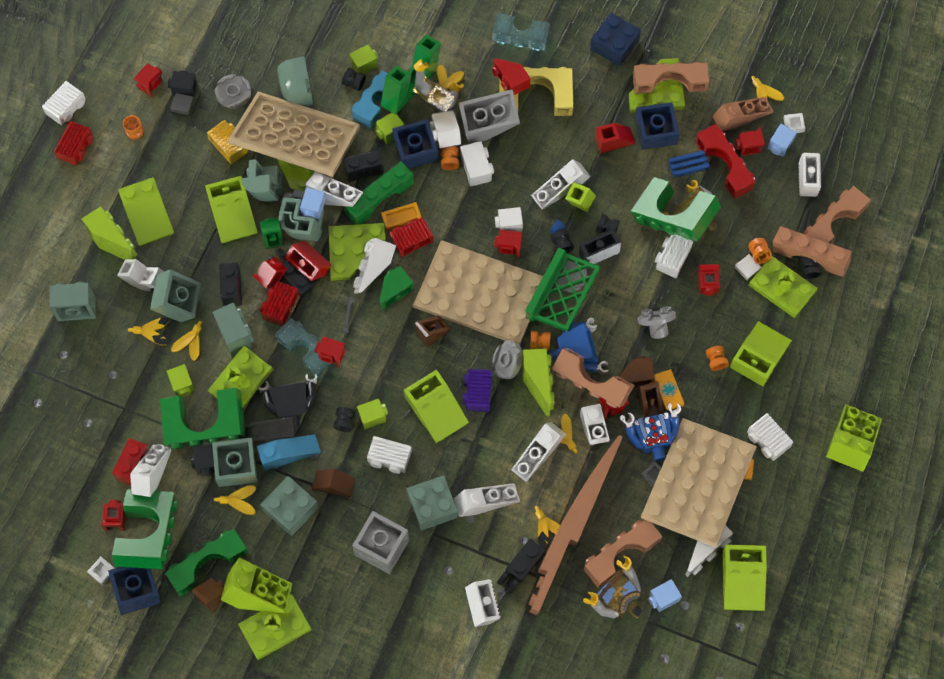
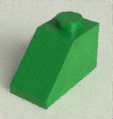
(271, 233)
(395, 286)

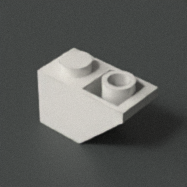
(594, 424)

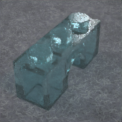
(533, 38)
(293, 336)

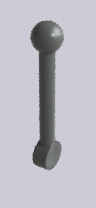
(350, 300)

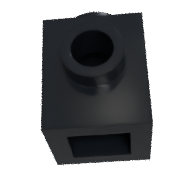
(182, 83)
(203, 460)

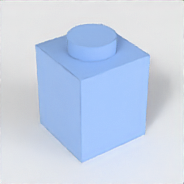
(781, 140)
(312, 203)
(664, 596)

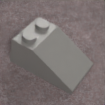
(489, 116)

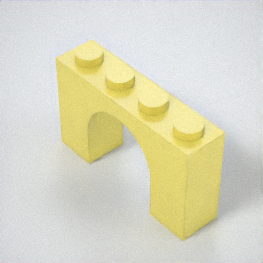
(558, 82)

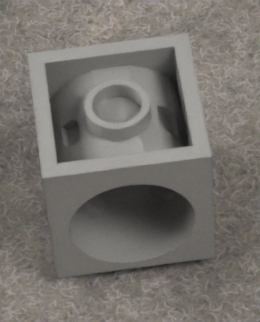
(381, 542)

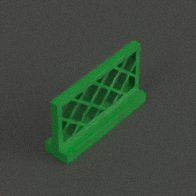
(547, 284)

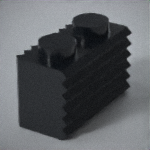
(363, 165)
(600, 247)
(230, 284)

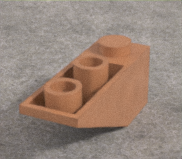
(739, 113)

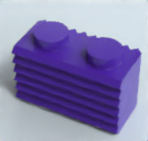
(478, 390)

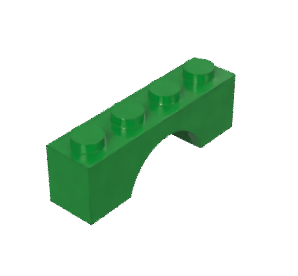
(392, 182)
(227, 547)

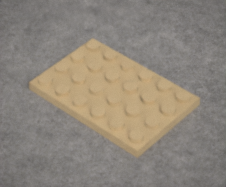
(294, 133)
(478, 292)
(699, 482)

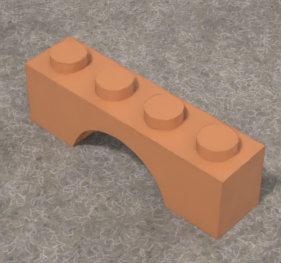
(692, 75)
(850, 205)
(831, 257)
(571, 366)
(641, 537)

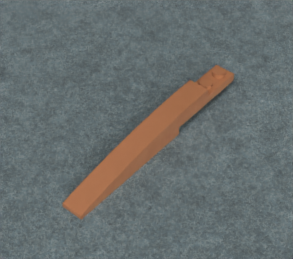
(572, 526)

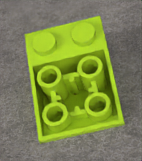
(231, 209)
(108, 235)
(760, 353)
(538, 378)
(435, 406)
(854, 438)
(744, 577)
(255, 588)

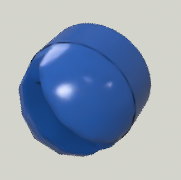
(557, 226)

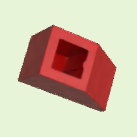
(512, 75)
(613, 137)

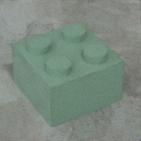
(175, 296)
(72, 301)
(233, 328)
(234, 462)
(432, 503)
(289, 506)

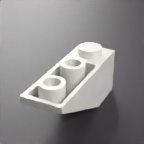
(560, 184)
(335, 191)
(377, 258)
(538, 451)
(149, 471)
(485, 499)
(706, 552)

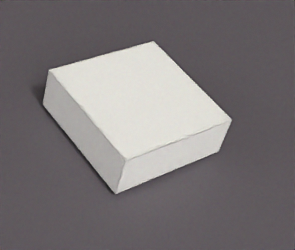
(795, 122)
(747, 267)
(100, 570)

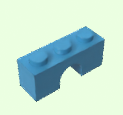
(365, 110)

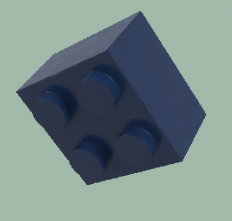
(615, 39)
(656, 125)
(415, 144)
(133, 588)

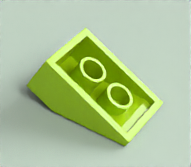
(146, 211)

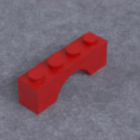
(715, 144)

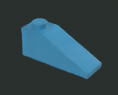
(287, 451)

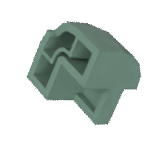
(295, 81)
(263, 182)
(296, 224)

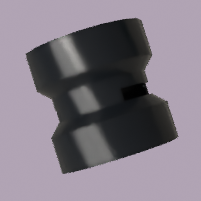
(354, 79)
(606, 224)
(561, 240)
(811, 268)
(344, 419)

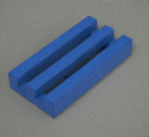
(702, 159)

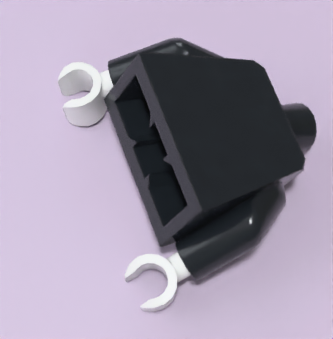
(290, 399)

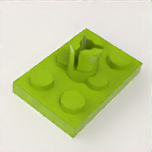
(783, 287)
(245, 373)
(273, 630)

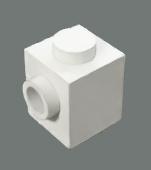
(509, 219)

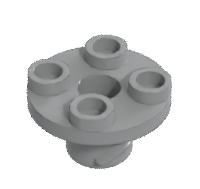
(657, 321)

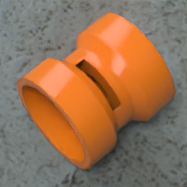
(133, 127)
(450, 159)
(760, 250)
(540, 340)
(717, 358)

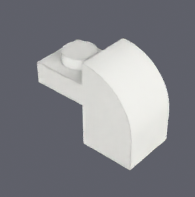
(138, 274)

